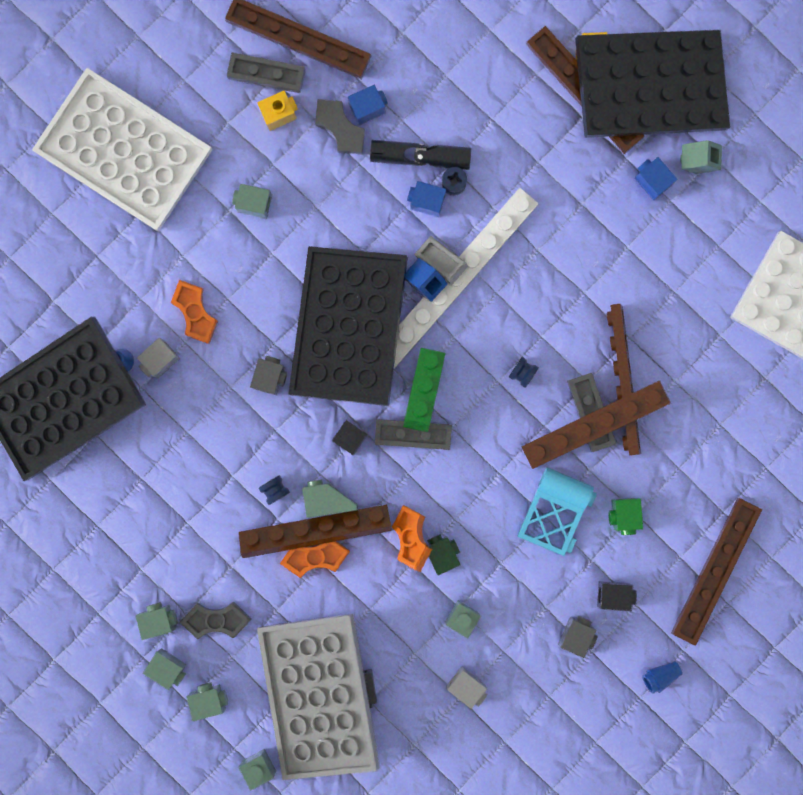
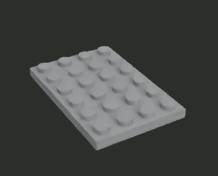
(318, 697)

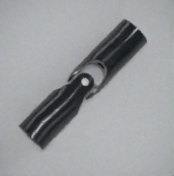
(436, 156)

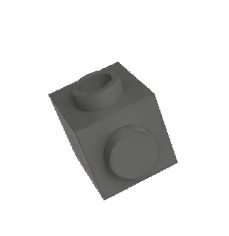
(268, 375)
(578, 636)

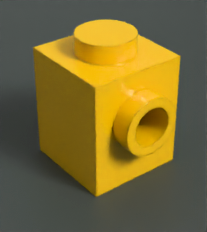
(278, 110)

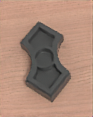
(332, 118)
(205, 620)

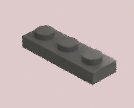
(265, 72)
(587, 401)
(394, 434)

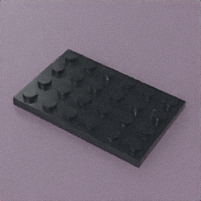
(652, 83)
(348, 325)
(64, 398)

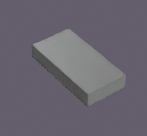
(441, 259)

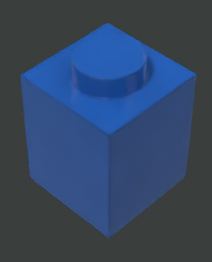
(367, 104)
(655, 177)
(426, 198)
(425, 279)

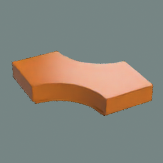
(198, 322)
(413, 548)
(322, 556)

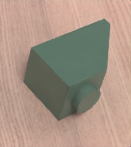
(325, 499)

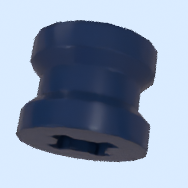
(452, 185)
(523, 372)
(274, 490)

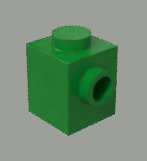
(626, 515)

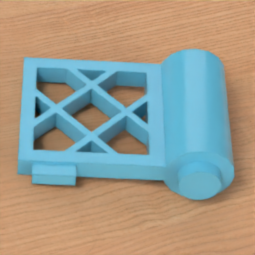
(565, 492)

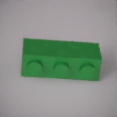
(424, 390)

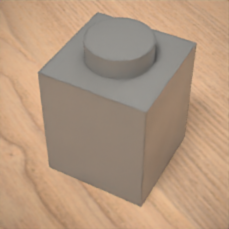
(157, 358)
(467, 688)

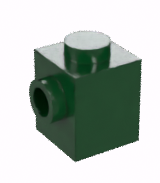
(443, 554)

